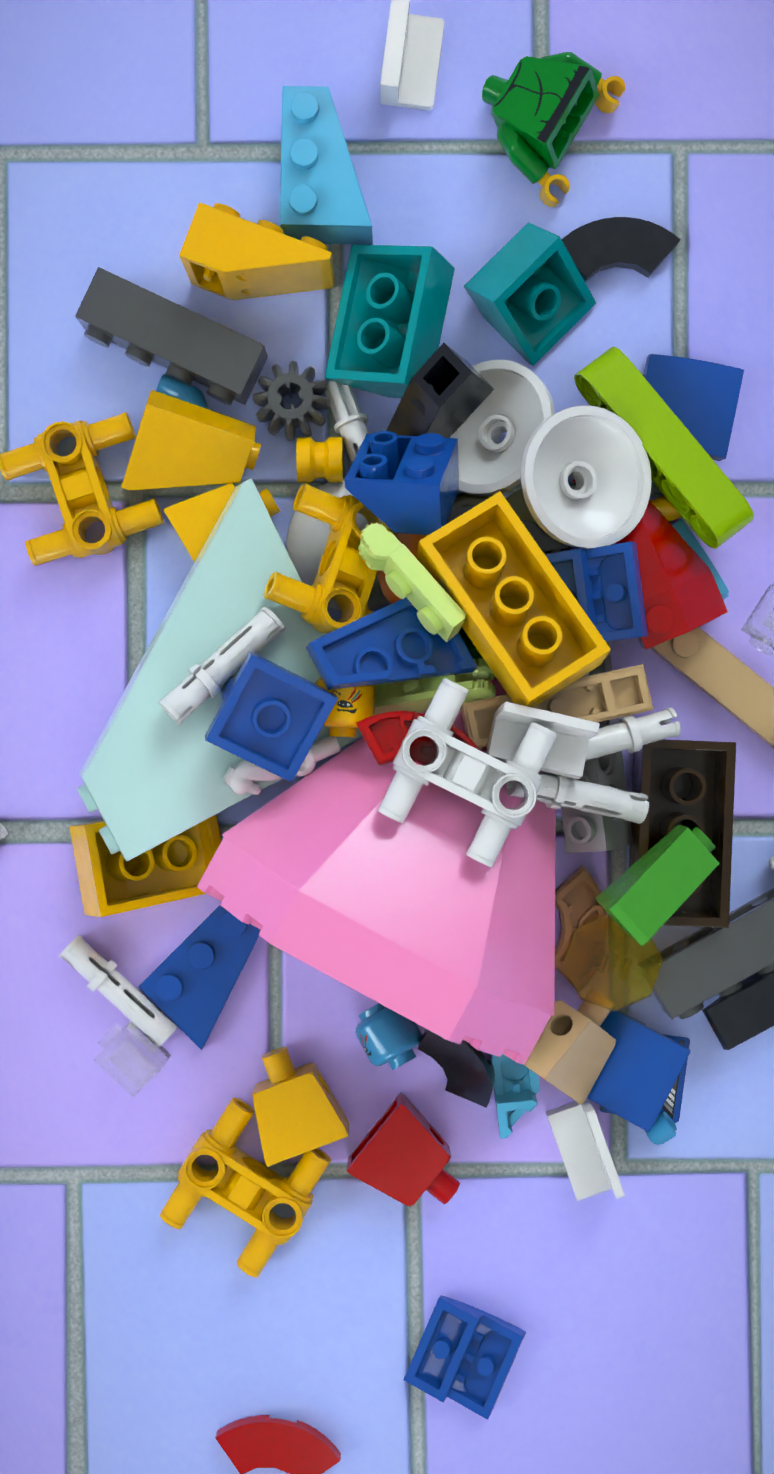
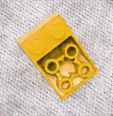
(251, 258)

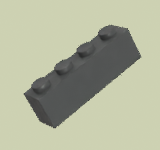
(171, 336)
(717, 959)

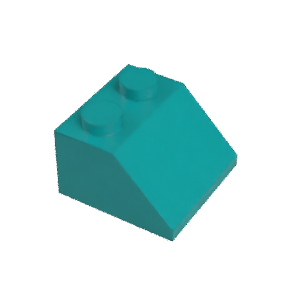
(531, 292)

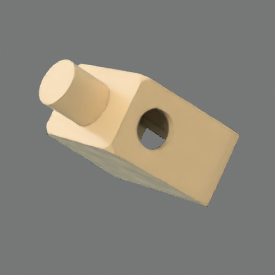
(572, 1049)

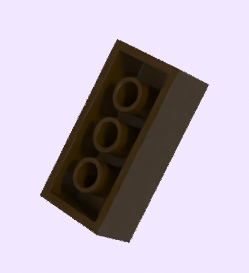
(692, 788)

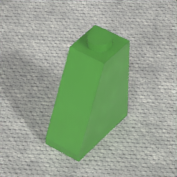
(659, 882)

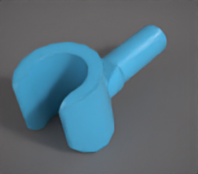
(662, 1130)

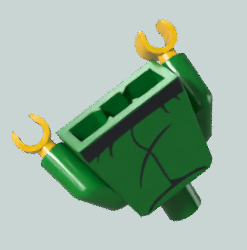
(544, 110)

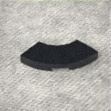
(619, 243)
(465, 1067)

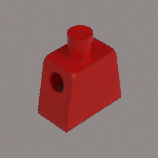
(404, 1156)

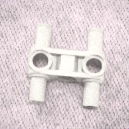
(468, 772)

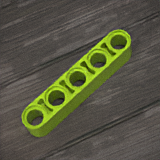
(676, 458)

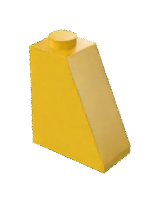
(188, 446)

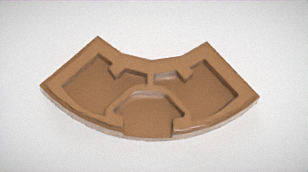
(576, 909)

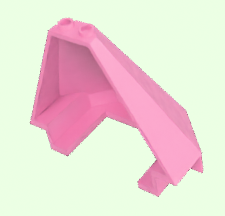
(403, 903)

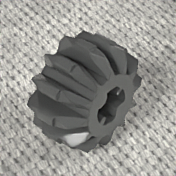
(289, 383)

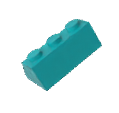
(388, 316)

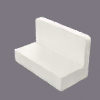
(411, 58)
(568, 750)
(584, 1150)

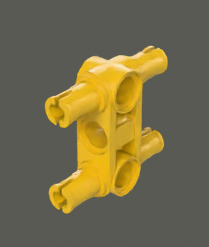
(80, 488)
(341, 570)
(245, 1187)

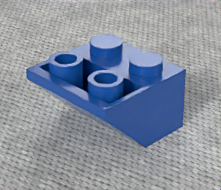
(406, 480)

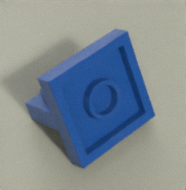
(270, 716)

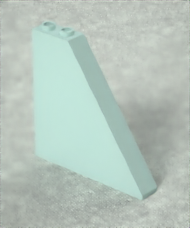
(145, 767)

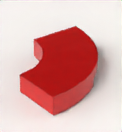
(387, 731)
(277, 1444)

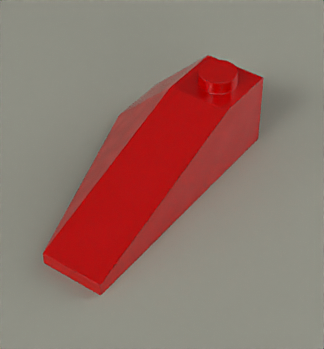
(674, 580)

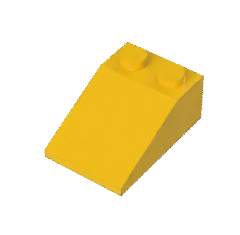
(152, 878)

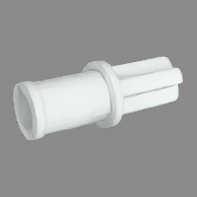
(348, 417)

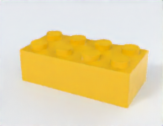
(513, 602)

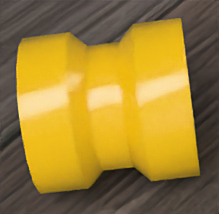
(319, 459)

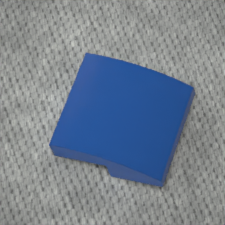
(700, 395)
(606, 587)
(637, 1071)
(464, 1356)

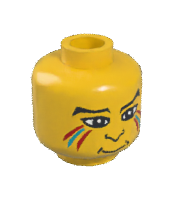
(351, 707)

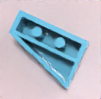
(317, 174)

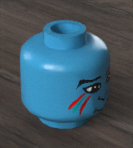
(387, 1036)

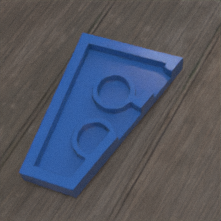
(387, 649)
(201, 973)

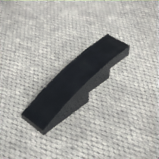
(744, 1012)

